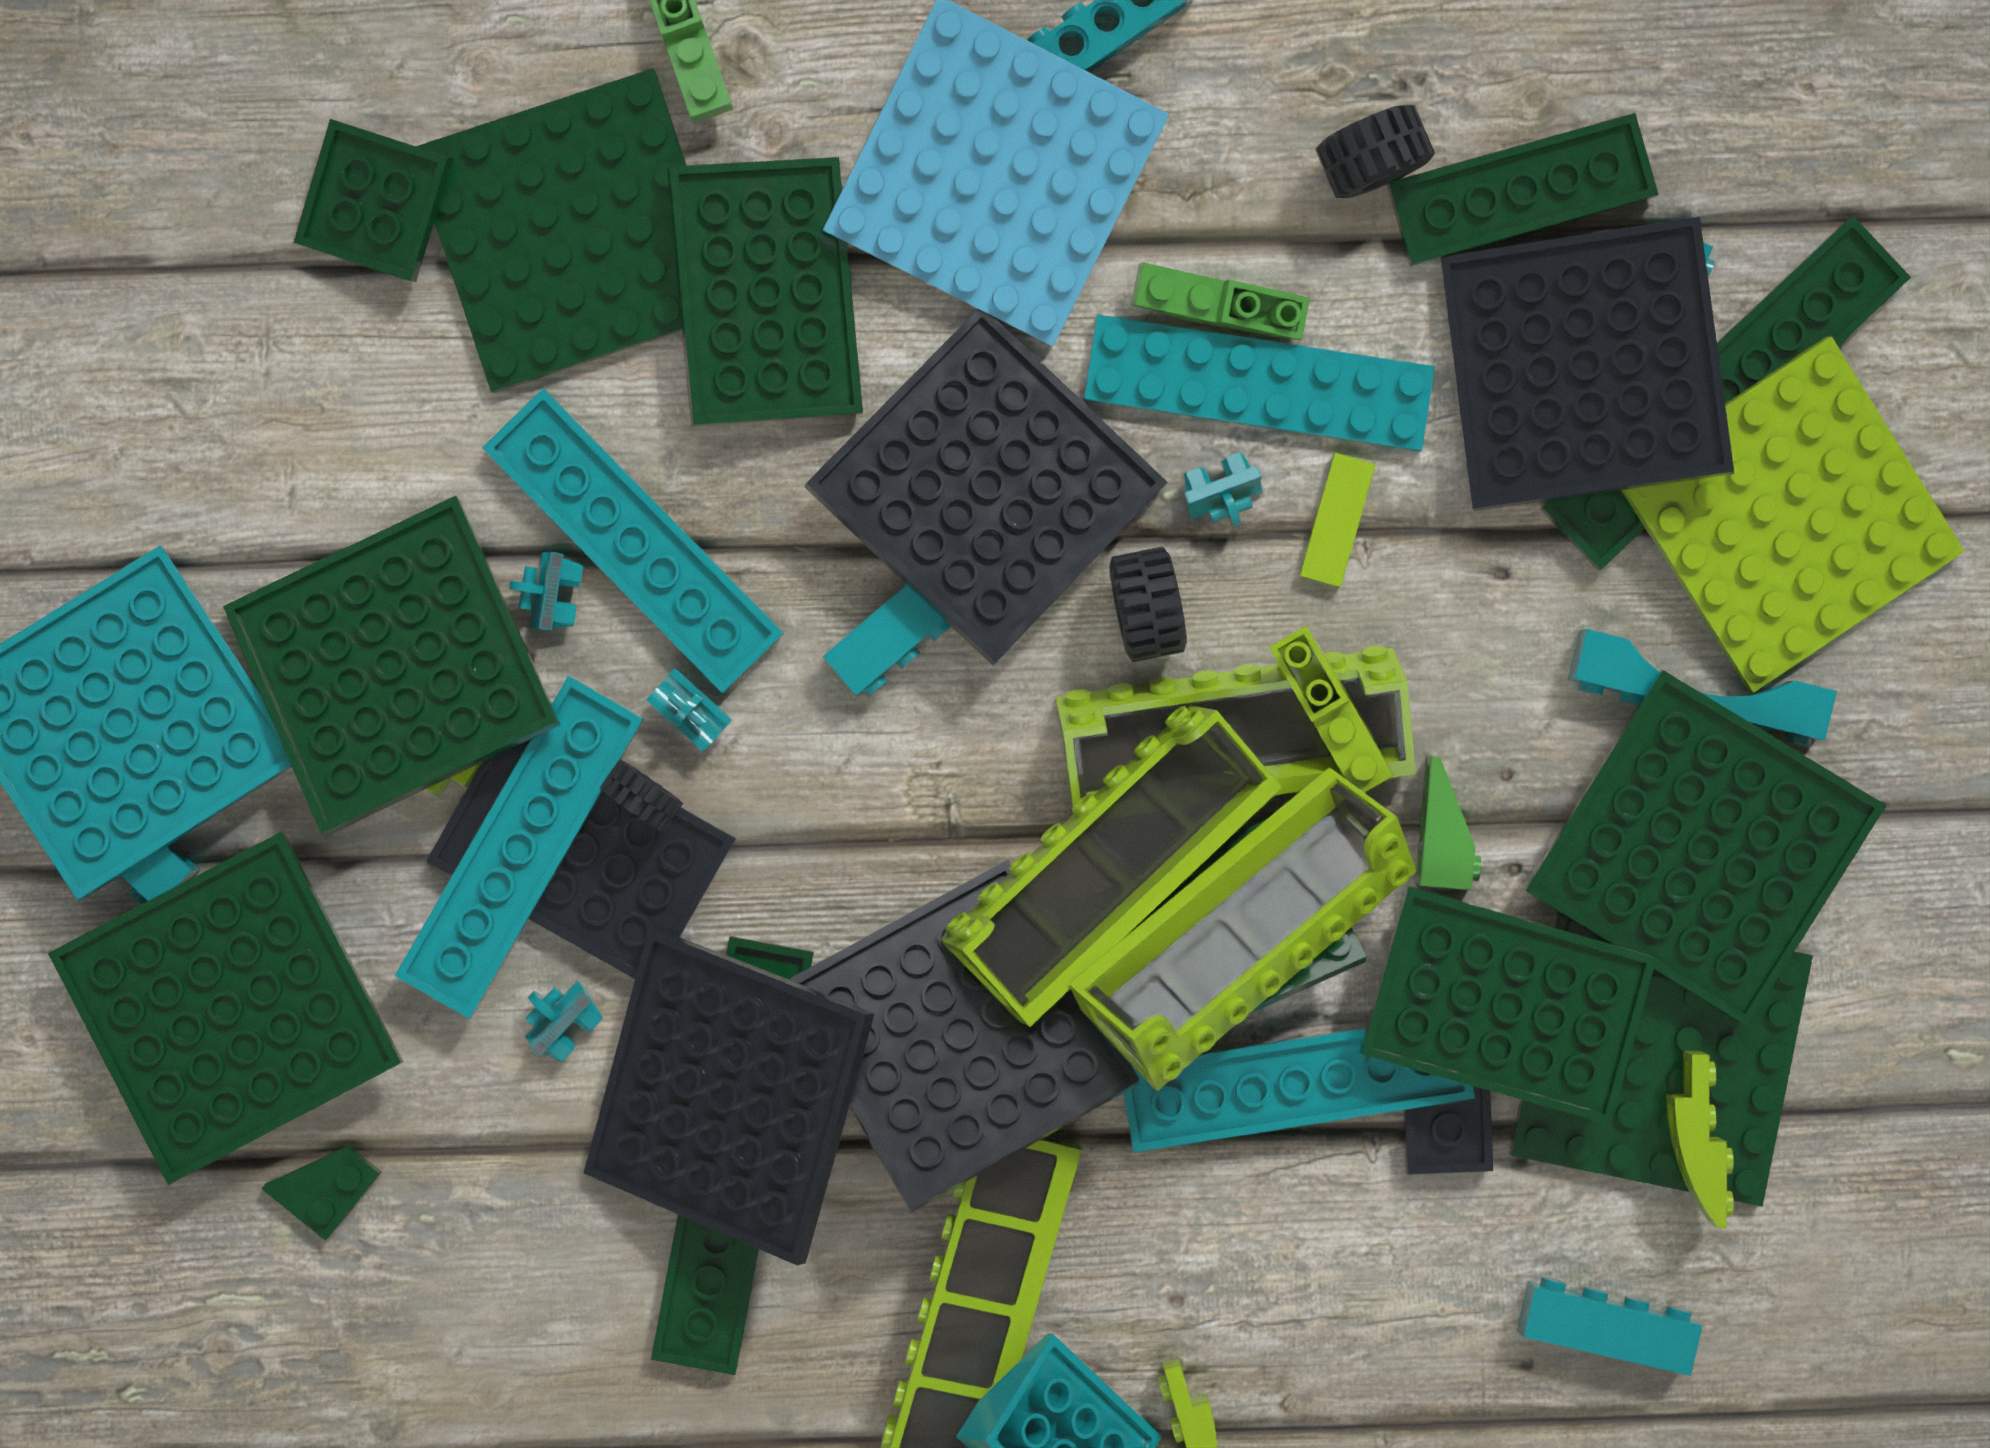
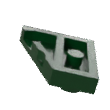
(324, 1189)

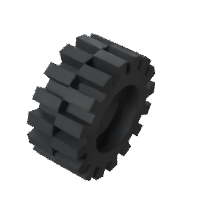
(641, 795)

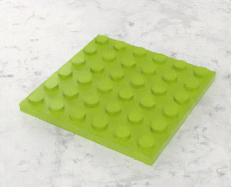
(1807, 528)

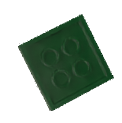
(373, 200)

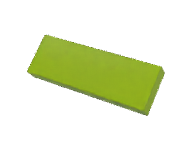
(1337, 520)

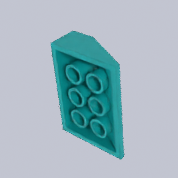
(1054, 1403)

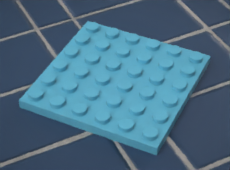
(995, 171)

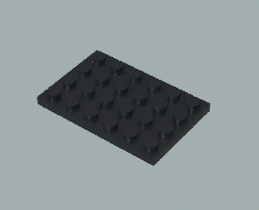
(614, 876)

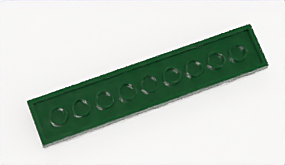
(1820, 298)
(708, 1271)

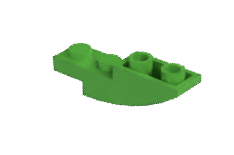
(692, 58)
(1220, 302)

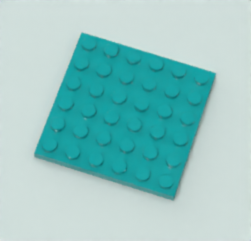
(128, 724)

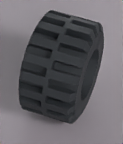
(1375, 151)
(1148, 604)

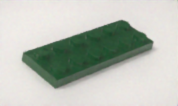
(1522, 189)

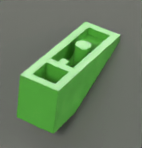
(1445, 844)

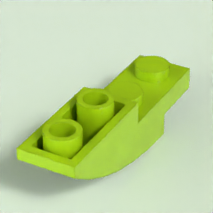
(1331, 709)
(1701, 1158)
(1194, 1416)

